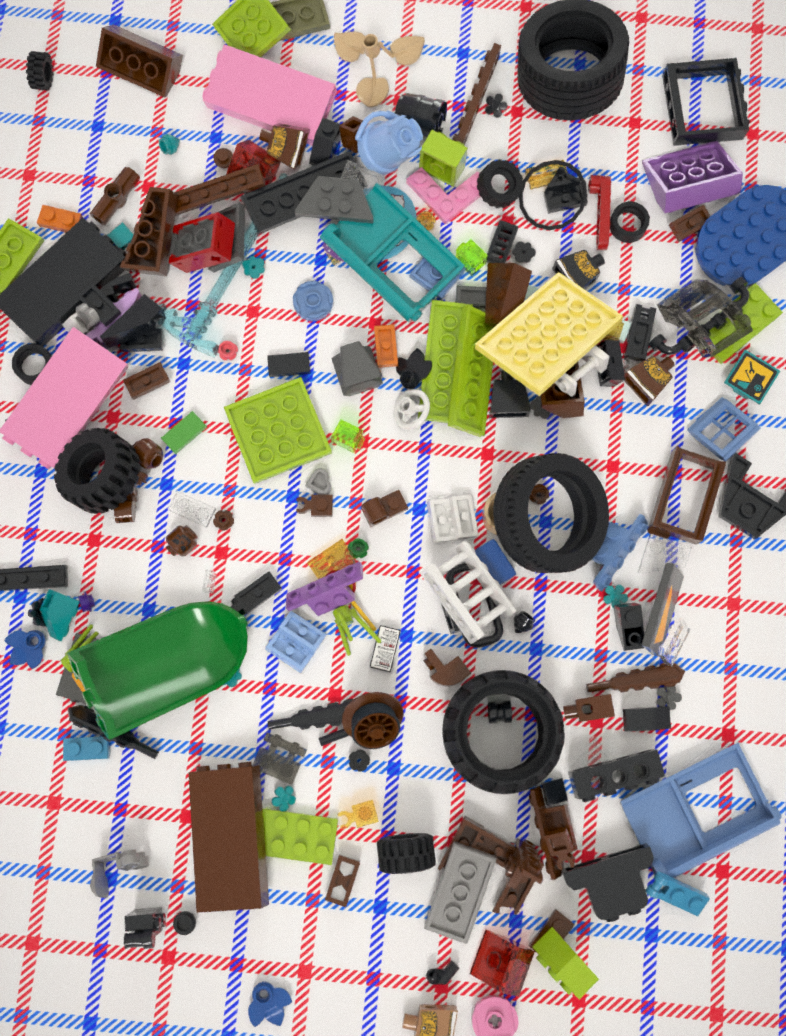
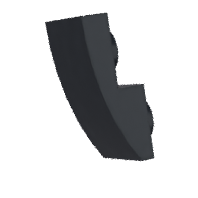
(119, 285)
(646, 718)

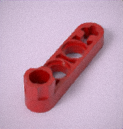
(602, 186)

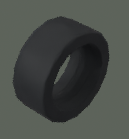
(635, 209)
(21, 354)

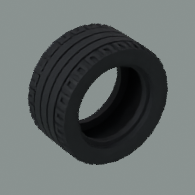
(572, 26)

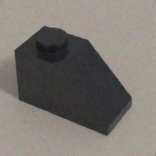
(325, 141)

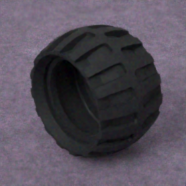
(549, 728)

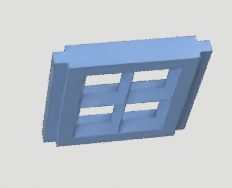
(736, 442)

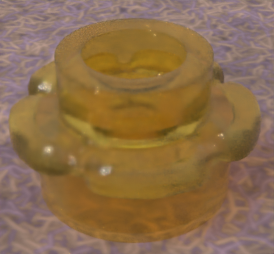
(426, 215)

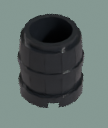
(424, 110)

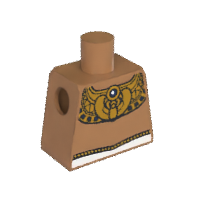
(432, 1020)

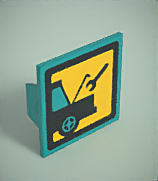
(751, 377)

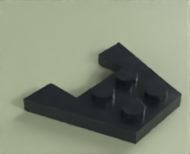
(744, 505)

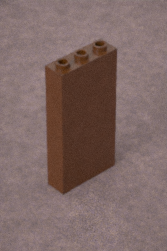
(228, 838)

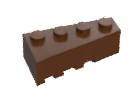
(153, 234)

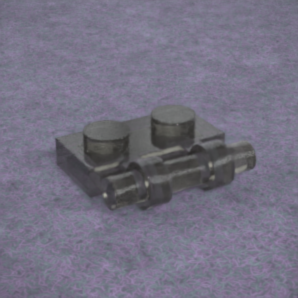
(277, 765)

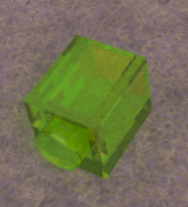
(471, 256)
(348, 436)

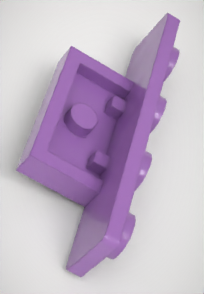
(327, 592)

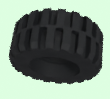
(80, 460)

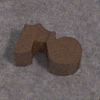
(126, 511)

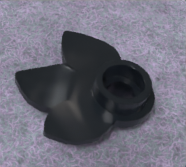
(413, 367)

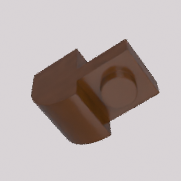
(445, 675)

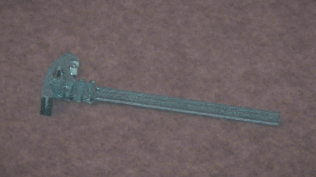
(207, 308)

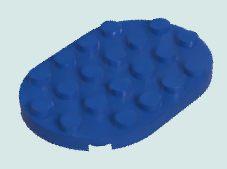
(745, 237)

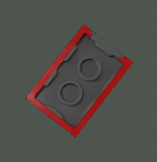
(202, 242)

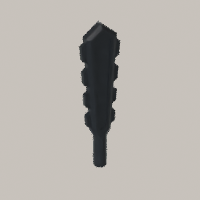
(317, 717)
(86, 718)

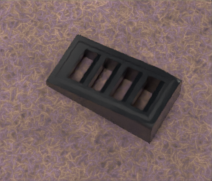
(505, 231)

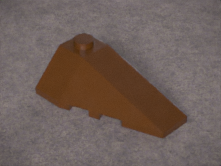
(562, 403)

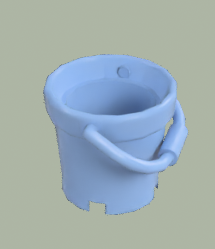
(388, 143)

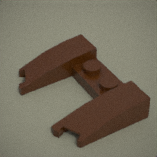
(476, 836)

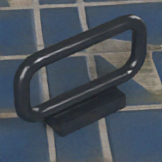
(453, 628)

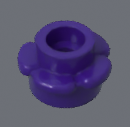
(86, 602)

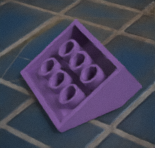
(692, 176)

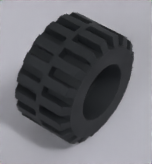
(406, 853)

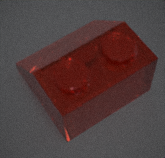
(502, 963)

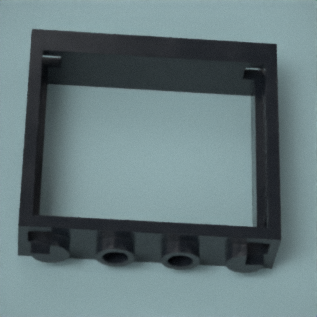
(703, 69)

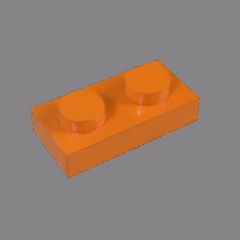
(57, 218)
(386, 346)

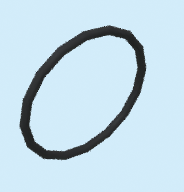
(582, 203)

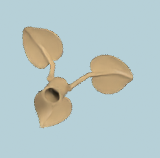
(352, 44)

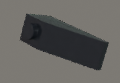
(137, 321)

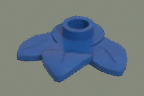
(24, 650)
(268, 1007)

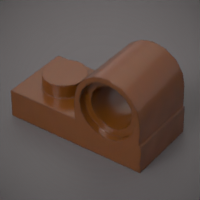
(384, 508)

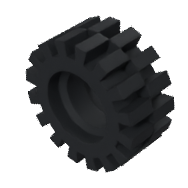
(39, 70)

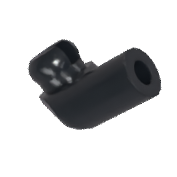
(442, 976)

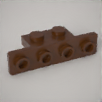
(547, 820)
(523, 862)

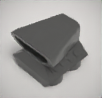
(356, 369)

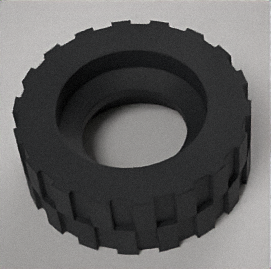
(513, 177)

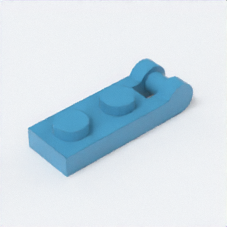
(677, 894)

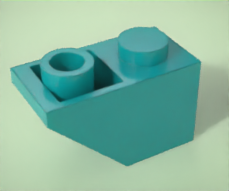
(57, 613)

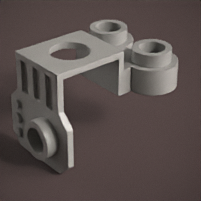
(124, 861)

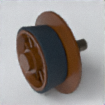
(373, 719)

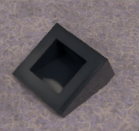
(554, 791)

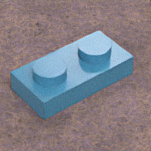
(85, 748)

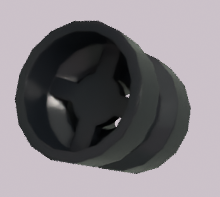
(499, 712)

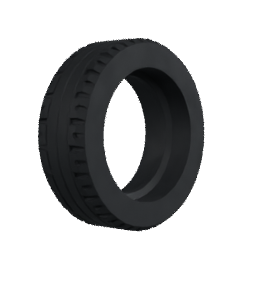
(588, 504)

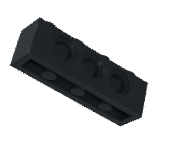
(651, 771)

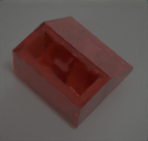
(250, 154)

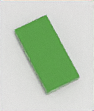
(184, 432)

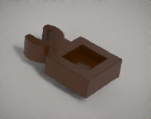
(318, 505)
(560, 845)

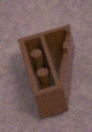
(505, 290)

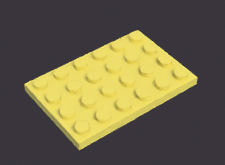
(548, 333)

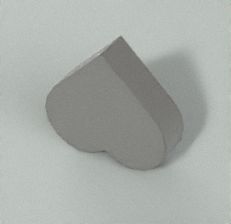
(87, 315)
(319, 482)

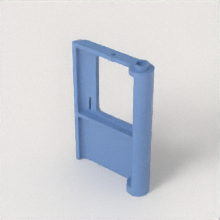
(668, 825)

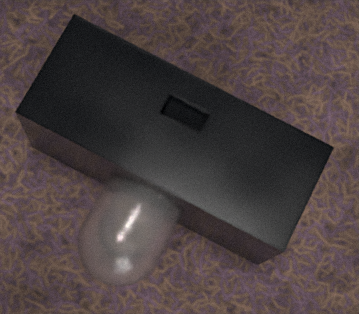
(616, 365)

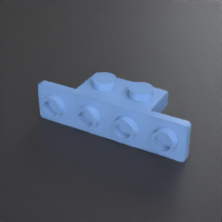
(615, 548)

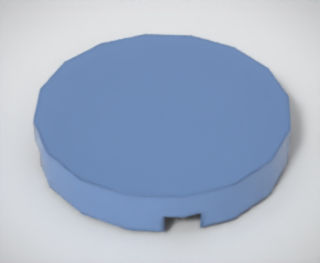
(313, 301)

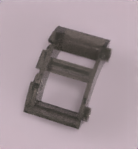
(674, 312)

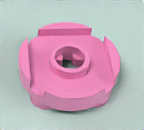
(493, 1005)

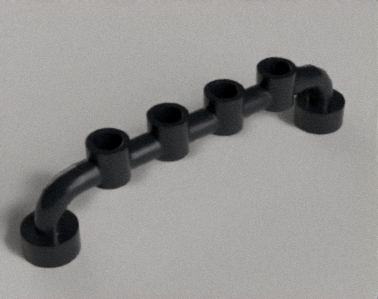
(717, 321)

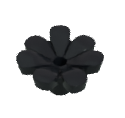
(36, 614)

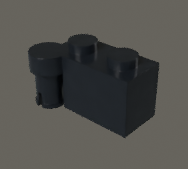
(144, 927)

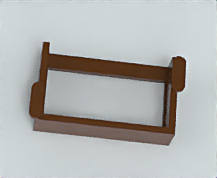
(665, 530)

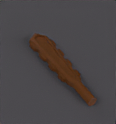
(637, 680)

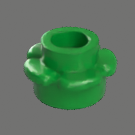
(358, 543)

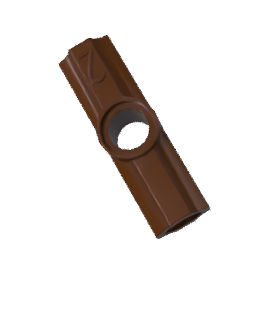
(107, 204)

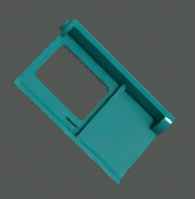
(367, 244)

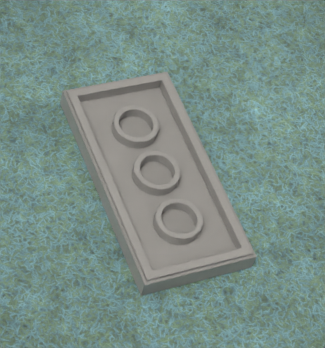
(460, 892)

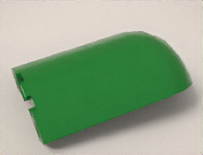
(160, 664)

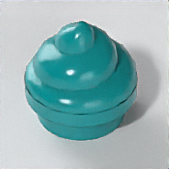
(169, 144)

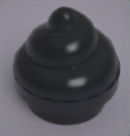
(523, 622)

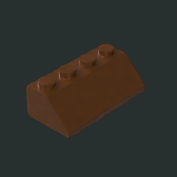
(138, 60)

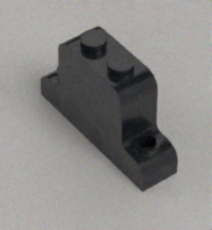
(613, 881)

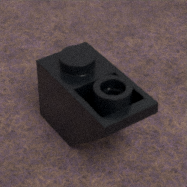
(629, 625)

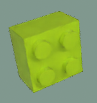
(443, 158)
(564, 964)

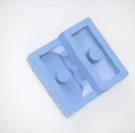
(295, 641)

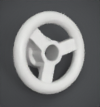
(408, 408)

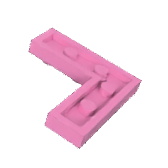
(443, 205)

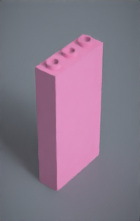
(267, 92)
(63, 398)

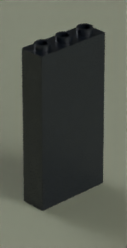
(49, 288)

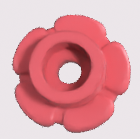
(225, 346)

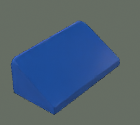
(496, 561)

